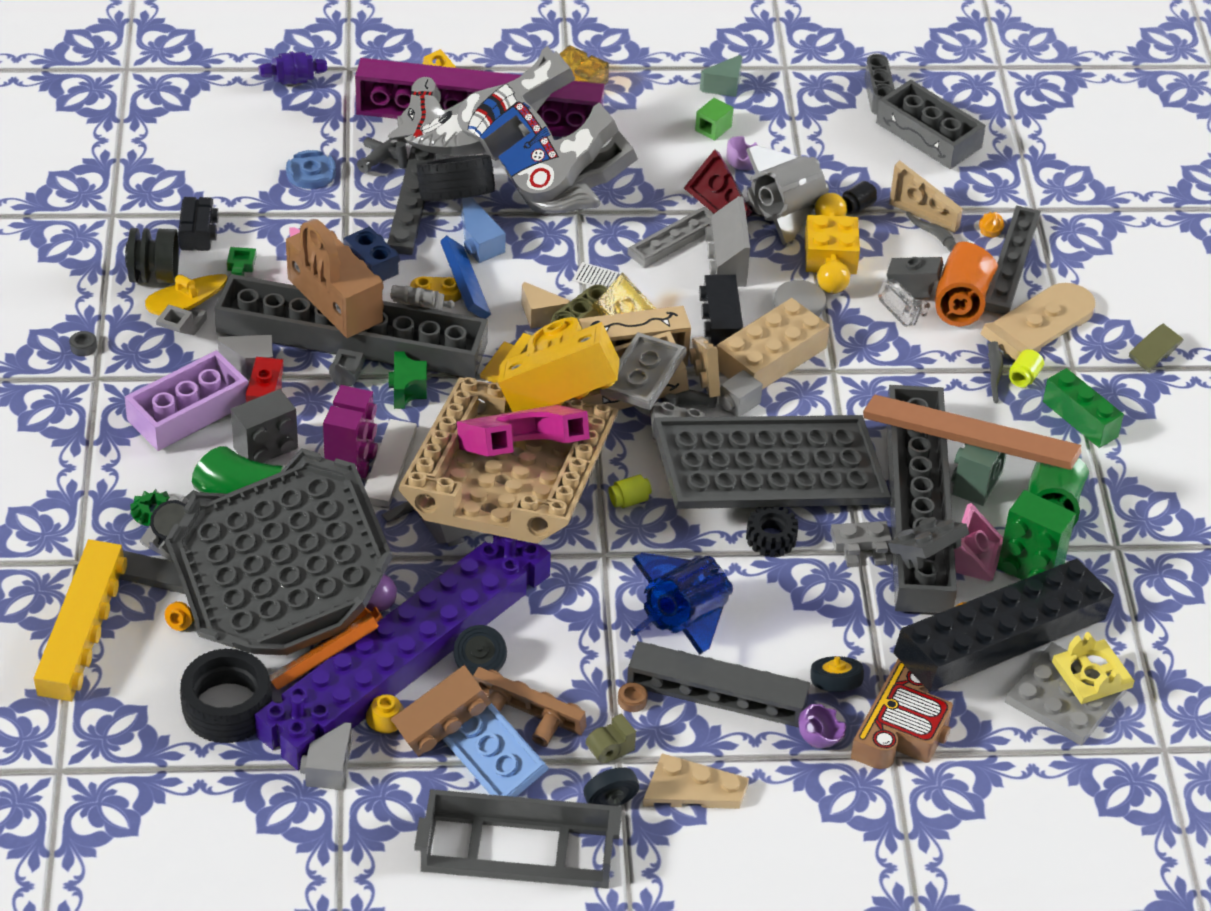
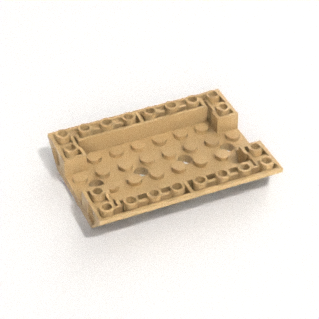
(507, 494)

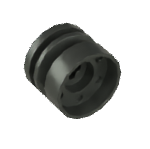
(152, 255)

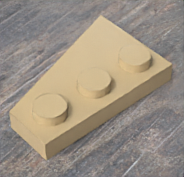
(922, 199)
(706, 365)
(688, 782)

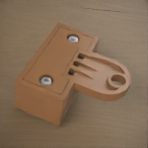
(334, 279)

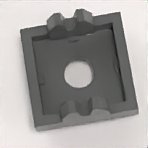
(921, 543)

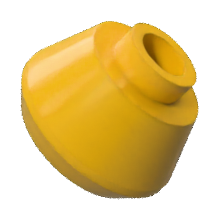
(381, 711)

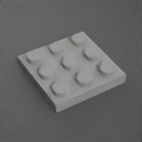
(1050, 700)

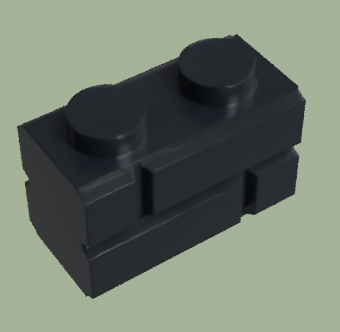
(196, 223)

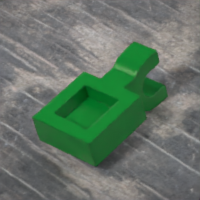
(241, 260)

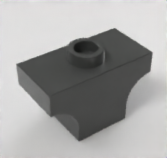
(916, 274)

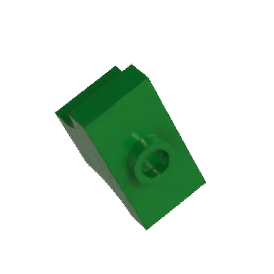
(407, 379)

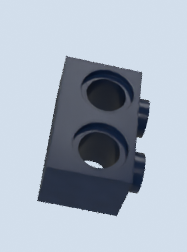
(375, 252)

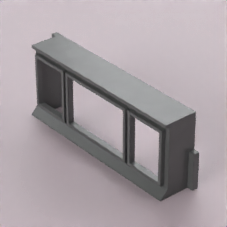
(517, 813)

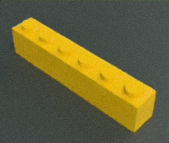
(80, 621)

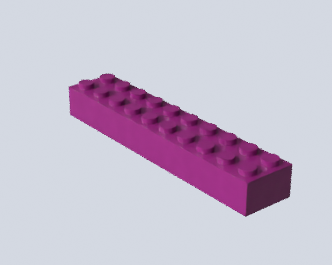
(386, 88)

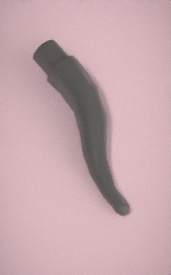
(940, 232)
(996, 368)

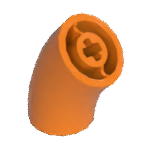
(964, 284)

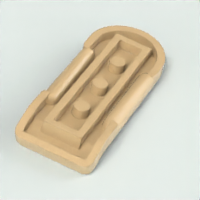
(1041, 319)

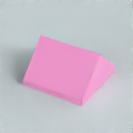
(980, 549)

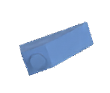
(481, 233)

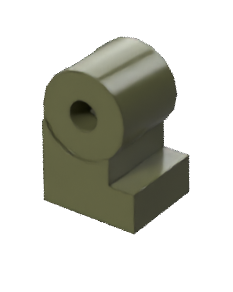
(613, 740)

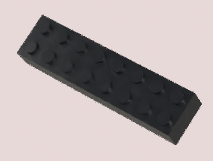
(1002, 624)

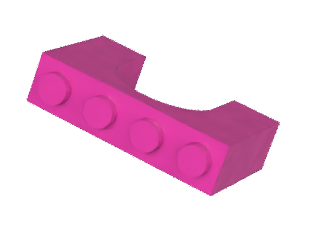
(497, 433)

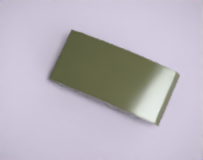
(1155, 347)

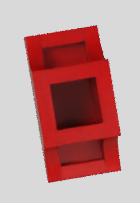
(265, 377)

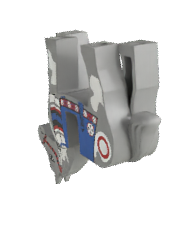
(506, 125)

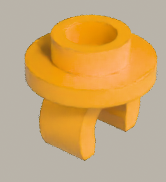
(178, 616)

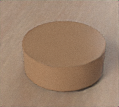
(632, 697)

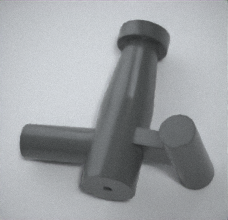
(381, 152)
(690, 397)

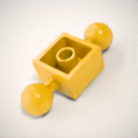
(832, 243)

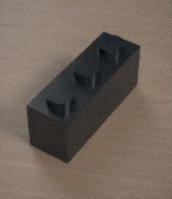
(720, 307)

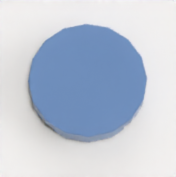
(311, 169)

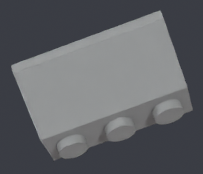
(729, 242)

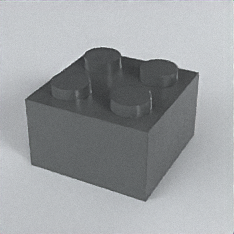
(265, 427)

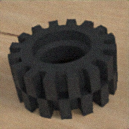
(767, 541)

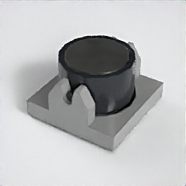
(162, 522)

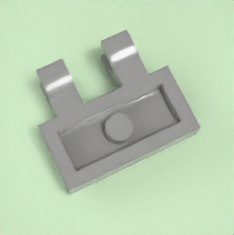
(861, 536)

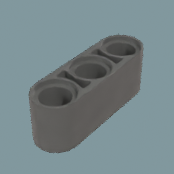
(877, 79)

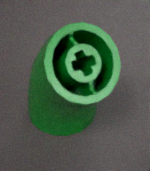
(227, 471)
(1060, 484)

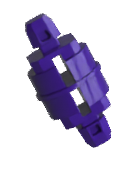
(292, 68)

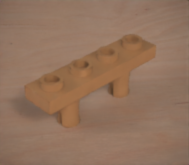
(541, 705)

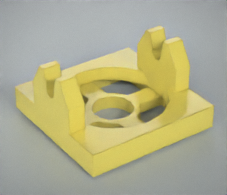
(1103, 685)

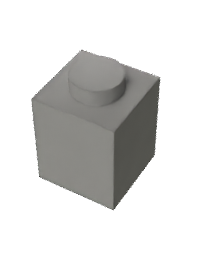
(740, 393)

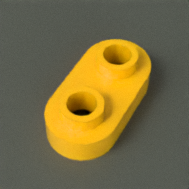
(444, 285)

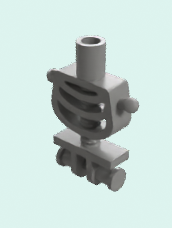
(419, 297)

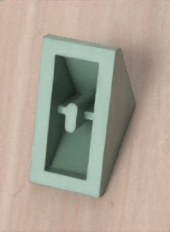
(722, 77)

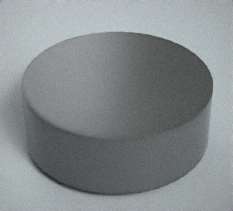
(83, 343)

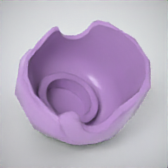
(737, 154)

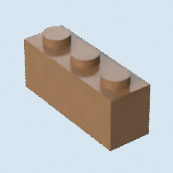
(441, 711)

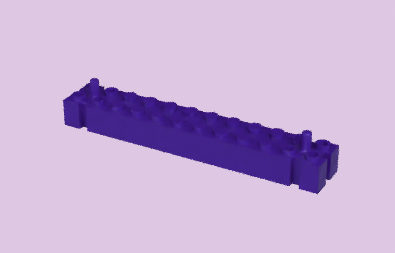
(403, 644)

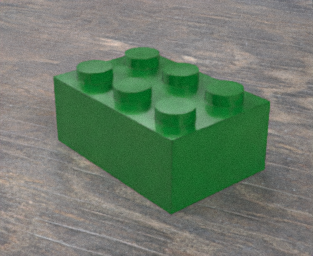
(1035, 536)

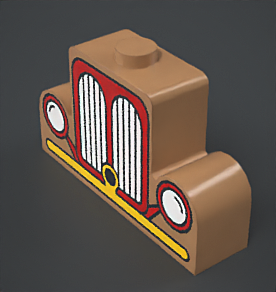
(902, 721)

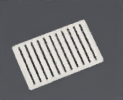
(594, 275)

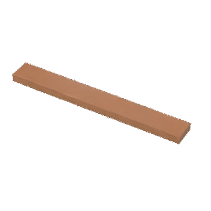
(972, 431)

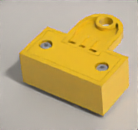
(559, 366)

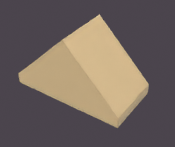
(540, 305)

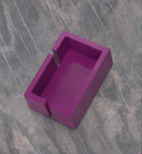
(351, 428)

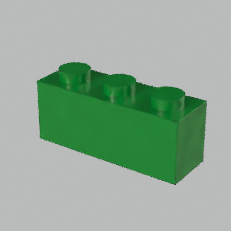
(1083, 408)

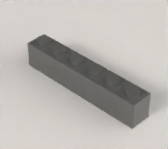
(718, 683)

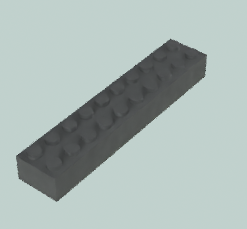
(264, 307)
(919, 491)

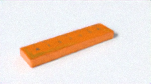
(323, 651)

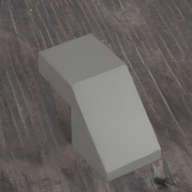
(182, 320)

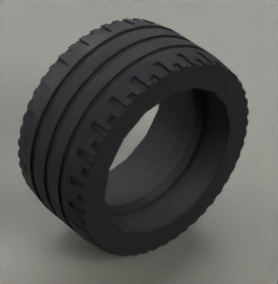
(455, 177)
(219, 668)

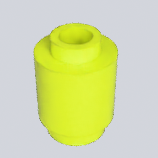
(1026, 368)
(630, 491)

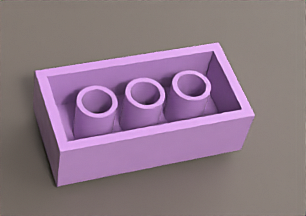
(186, 400)

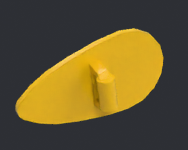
(185, 293)

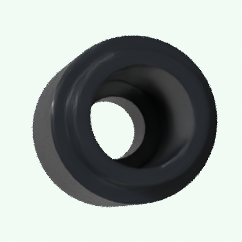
(859, 197)

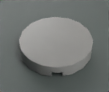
(804, 292)

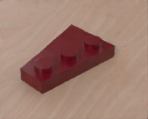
(714, 184)

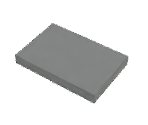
(645, 370)

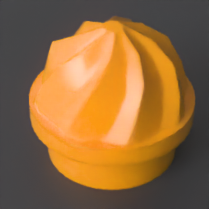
(991, 224)

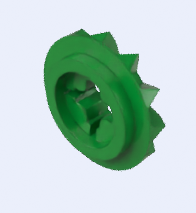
(140, 507)

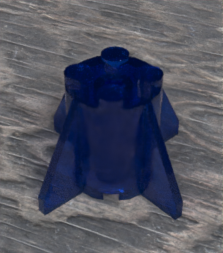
(683, 596)

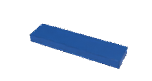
(465, 277)

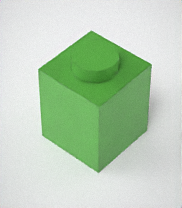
(714, 119)

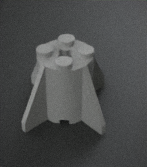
(784, 188)

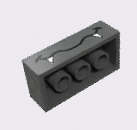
(930, 124)

